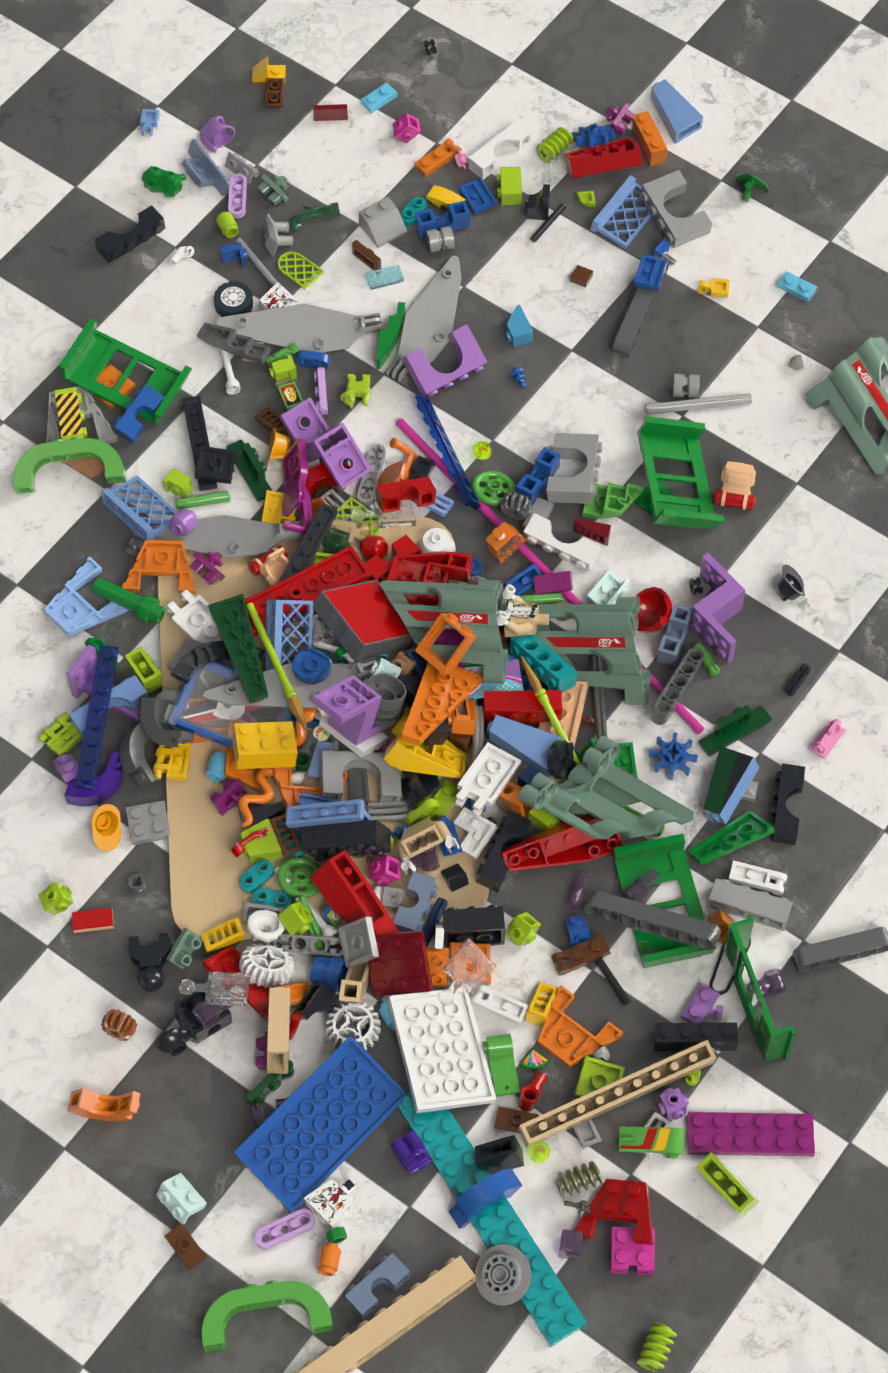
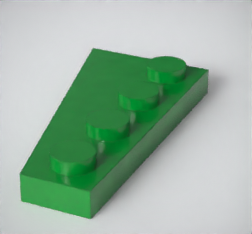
(738, 833)

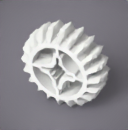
(267, 965)
(366, 1017)

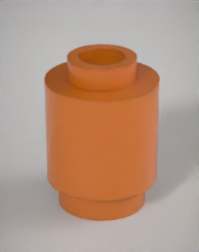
(328, 1259)

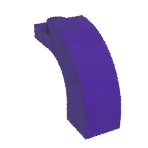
(105, 788)

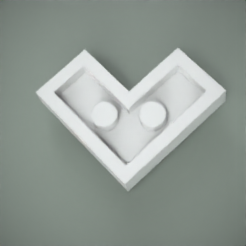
(478, 829)

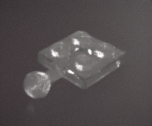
(403, 518)
(457, 970)
(216, 988)

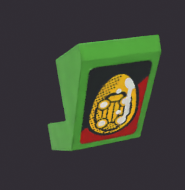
(288, 392)

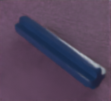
(434, 918)

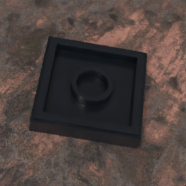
(215, 464)

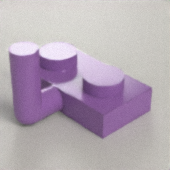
(702, 1005)

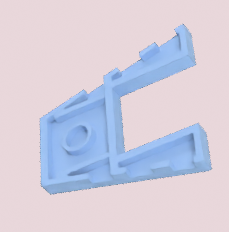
(72, 611)

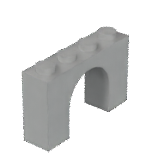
(676, 230)
(582, 486)
(336, 763)

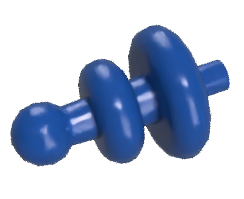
(517, 373)
(398, 832)

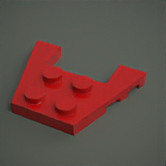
(620, 1202)

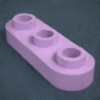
(237, 195)
(320, 391)
(291, 1221)

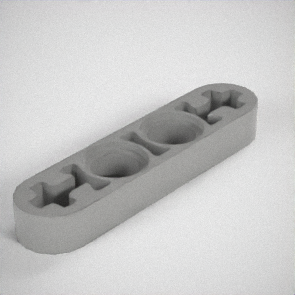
(372, 475)
(310, 941)

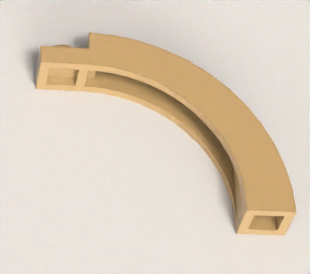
(355, 984)

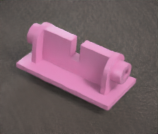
(827, 738)

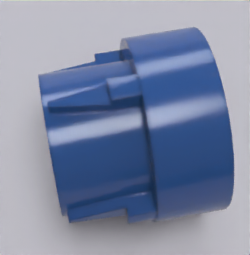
(330, 971)

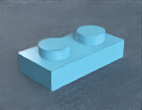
(378, 97)
(797, 286)

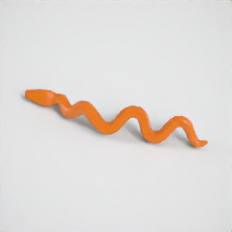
(263, 772)

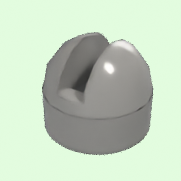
(796, 362)
(602, 1054)

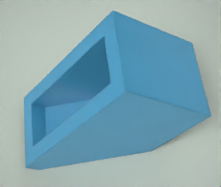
(518, 328)

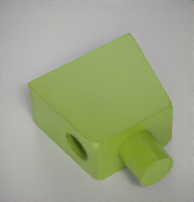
(261, 848)

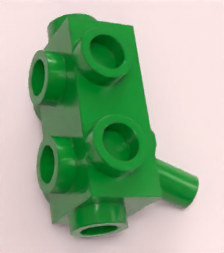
(163, 181)

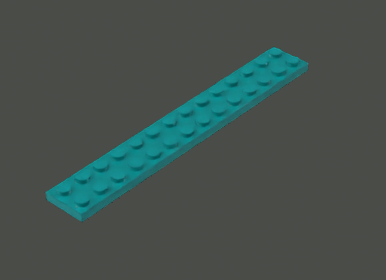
(498, 1223)

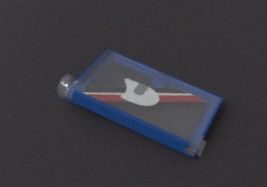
(212, 718)

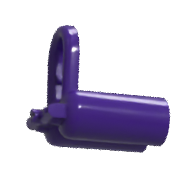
(411, 1152)

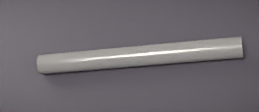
(257, 263)

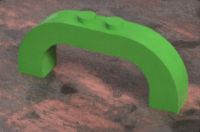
(65, 451)
(259, 1297)

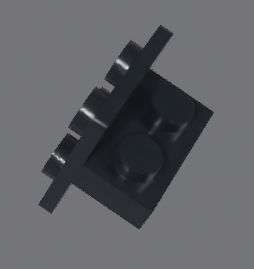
(418, 786)

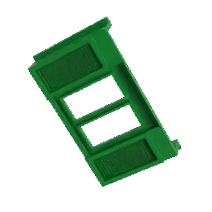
(92, 354)
(677, 442)
(671, 863)
(772, 1042)

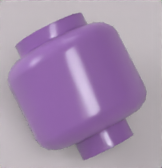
(183, 522)

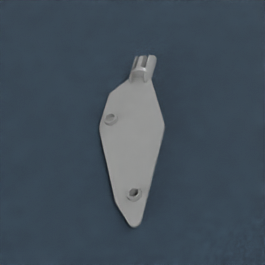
(430, 318)
(306, 325)
(231, 536)
(304, 691)

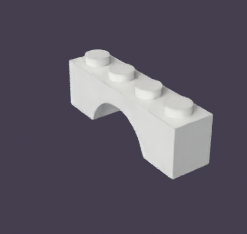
(514, 137)
(581, 552)

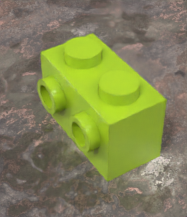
(142, 667)

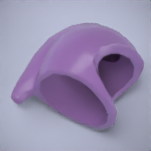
(214, 133)

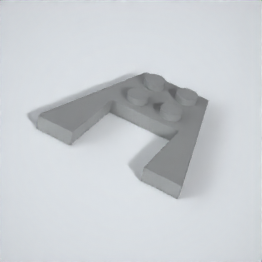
(90, 410)

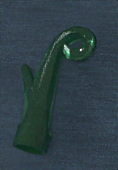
(313, 213)

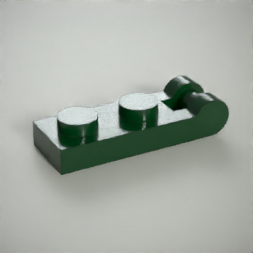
(268, 1084)

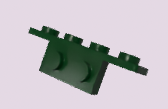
(250, 468)
(734, 727)

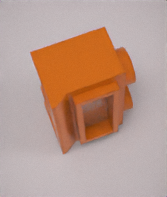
(463, 718)

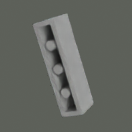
(743, 901)

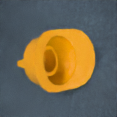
(278, 446)
(106, 827)

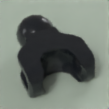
(150, 961)

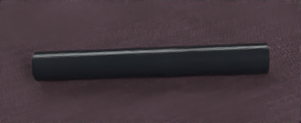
(548, 222)
(613, 981)

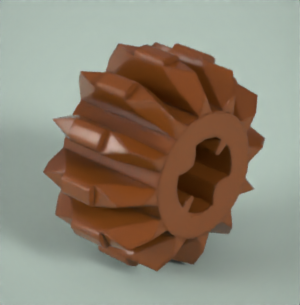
(119, 1025)

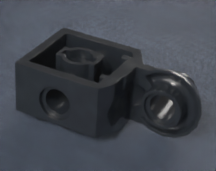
(175, 1039)

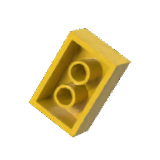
(264, 745)

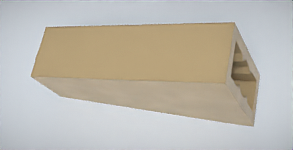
(278, 1030)

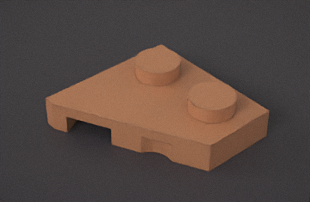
(89, 467)

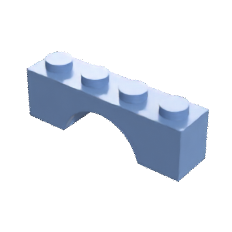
(125, 694)

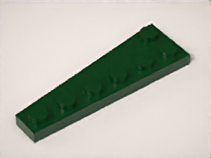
(235, 632)

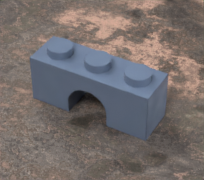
(675, 635)
(421, 889)
(389, 1272)

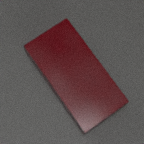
(330, 112)

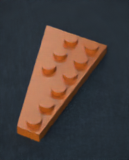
(436, 700)

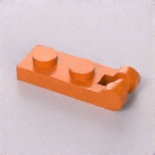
(437, 158)

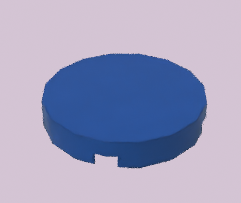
(311, 666)

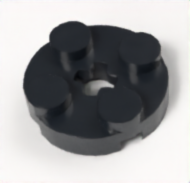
(561, 760)

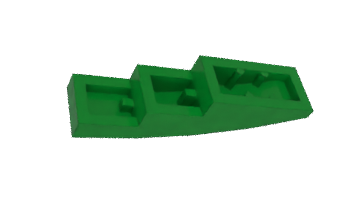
(389, 337)

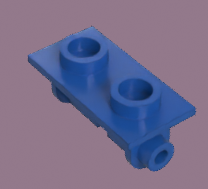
(450, 825)

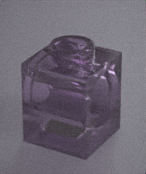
(570, 1244)

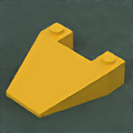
(426, 759)

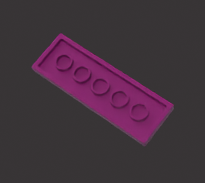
(750, 1134)

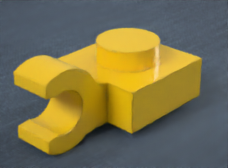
(716, 287)

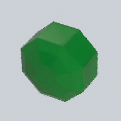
(336, 1235)

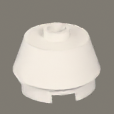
(436, 541)

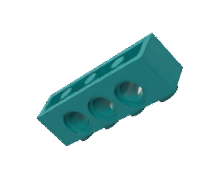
(544, 662)

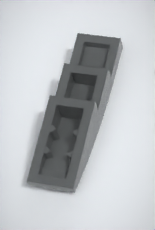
(233, 343)

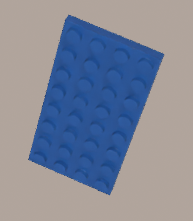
(320, 1124)

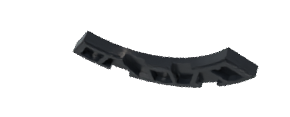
(202, 656)

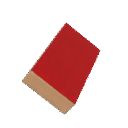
(92, 920)

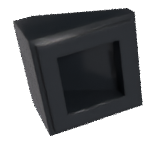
(455, 877)

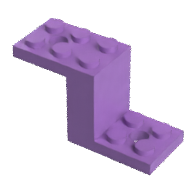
(326, 443)
(717, 608)
(351, 709)

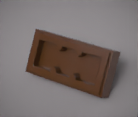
(366, 255)
(510, 1119)
(185, 1246)

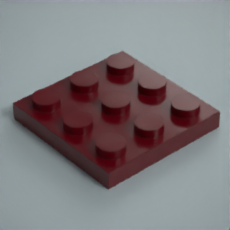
(400, 964)

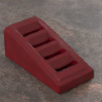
(593, 530)

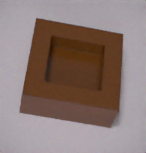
(581, 276)

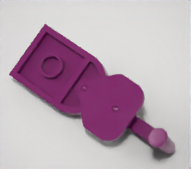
(296, 494)

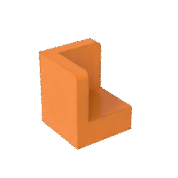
(722, 920)

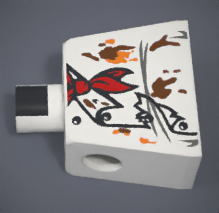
(277, 298)
(331, 1202)

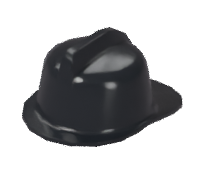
(790, 584)

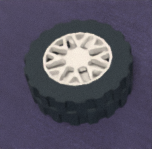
(233, 299)

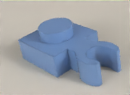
(149, 119)

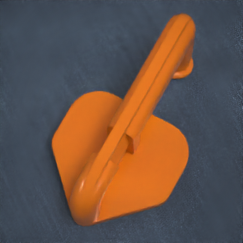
(401, 470)

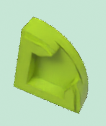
(586, 198)

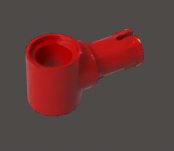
(532, 1091)

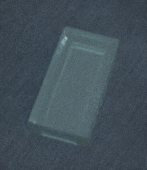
(384, 277)

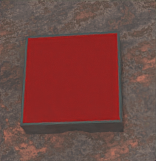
(363, 620)

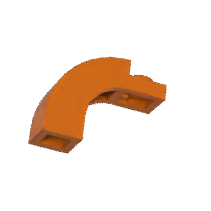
(104, 1107)

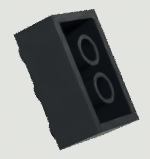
(480, 925)

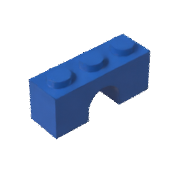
(456, 217)
(146, 401)
(545, 465)

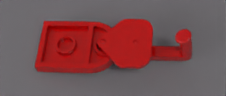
(258, 996)

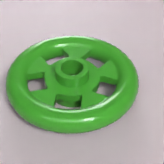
(492, 487)
(300, 872)

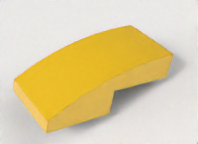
(443, 196)

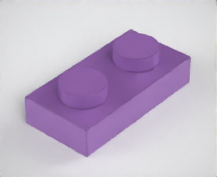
(66, 767)

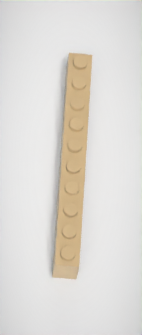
(616, 1094)
(395, 1320)

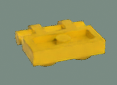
(273, 508)
(178, 762)

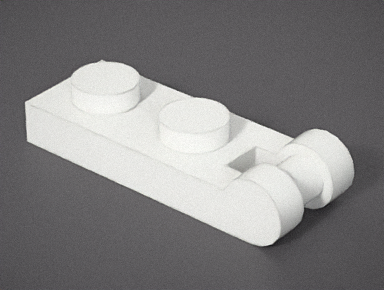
(757, 877)
(500, 1005)

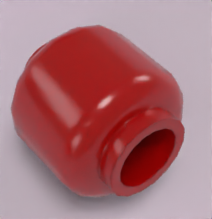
(373, 546)

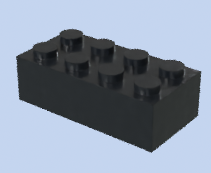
(356, 838)

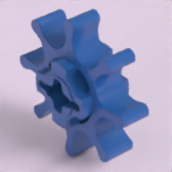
(593, 135)
(665, 756)

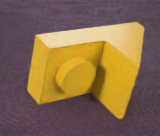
(263, 70)

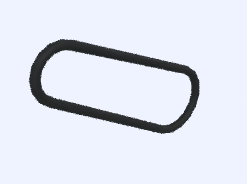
(716, 968)

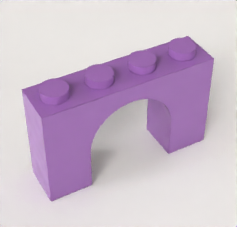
(469, 359)

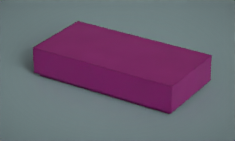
(553, 582)

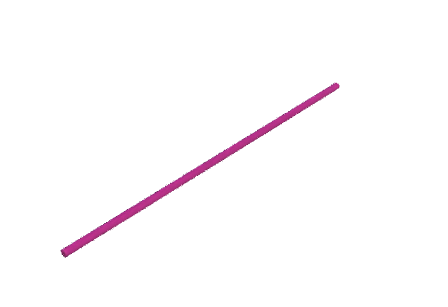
(531, 557)

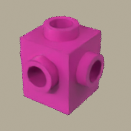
(406, 128)
(384, 870)

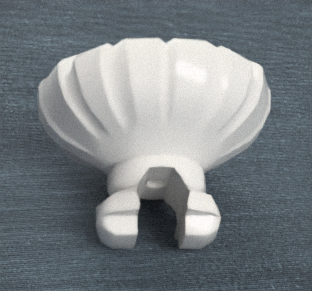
(264, 926)

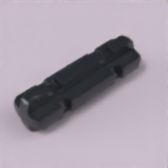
(797, 679)

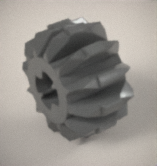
(516, 506)

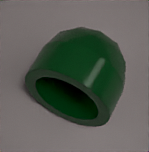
(302, 763)

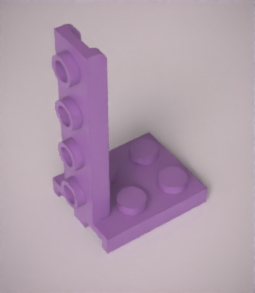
(81, 680)

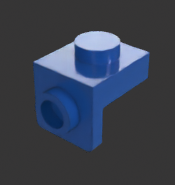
(233, 253)
(577, 929)

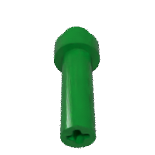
(147, 608)

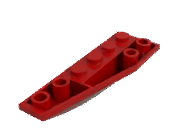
(559, 846)
(351, 894)

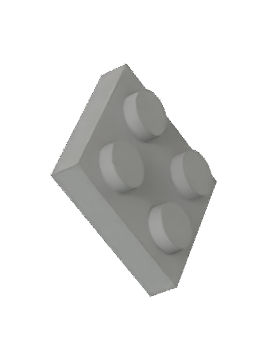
(148, 822)
(358, 942)

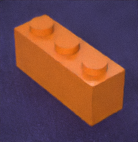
(649, 138)

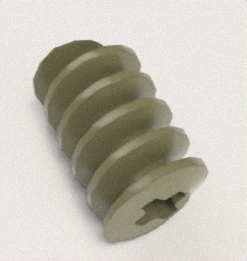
(578, 1178)

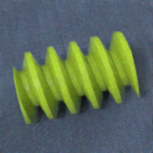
(554, 144)
(655, 1347)

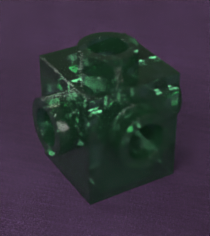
(335, 541)

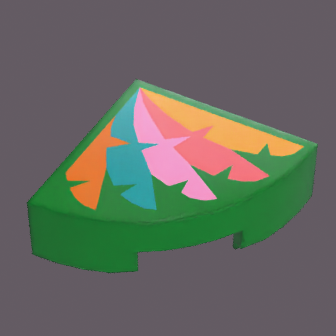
(534, 1060)

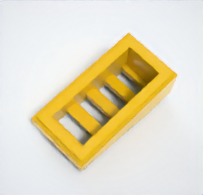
(226, 941)
(537, 1015)

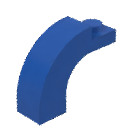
(483, 1194)

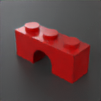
(417, 490)
(380, 568)

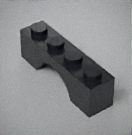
(114, 245)
(412, 685)
(790, 783)
(495, 870)
(720, 1035)

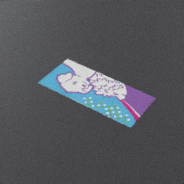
(512, 683)

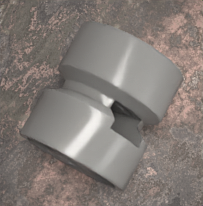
(440, 239)
(692, 383)

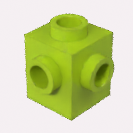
(56, 898)
(523, 929)

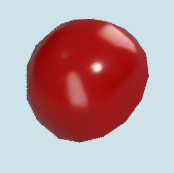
(654, 610)

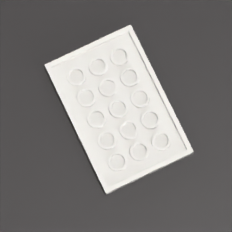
(441, 1051)

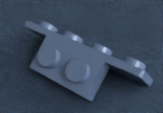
(204, 170)

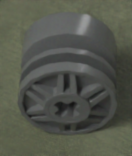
(393, 697)

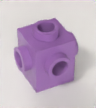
(671, 1110)

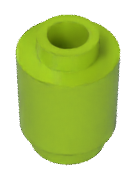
(227, 224)

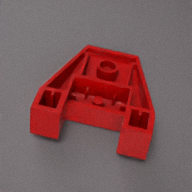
(432, 569)

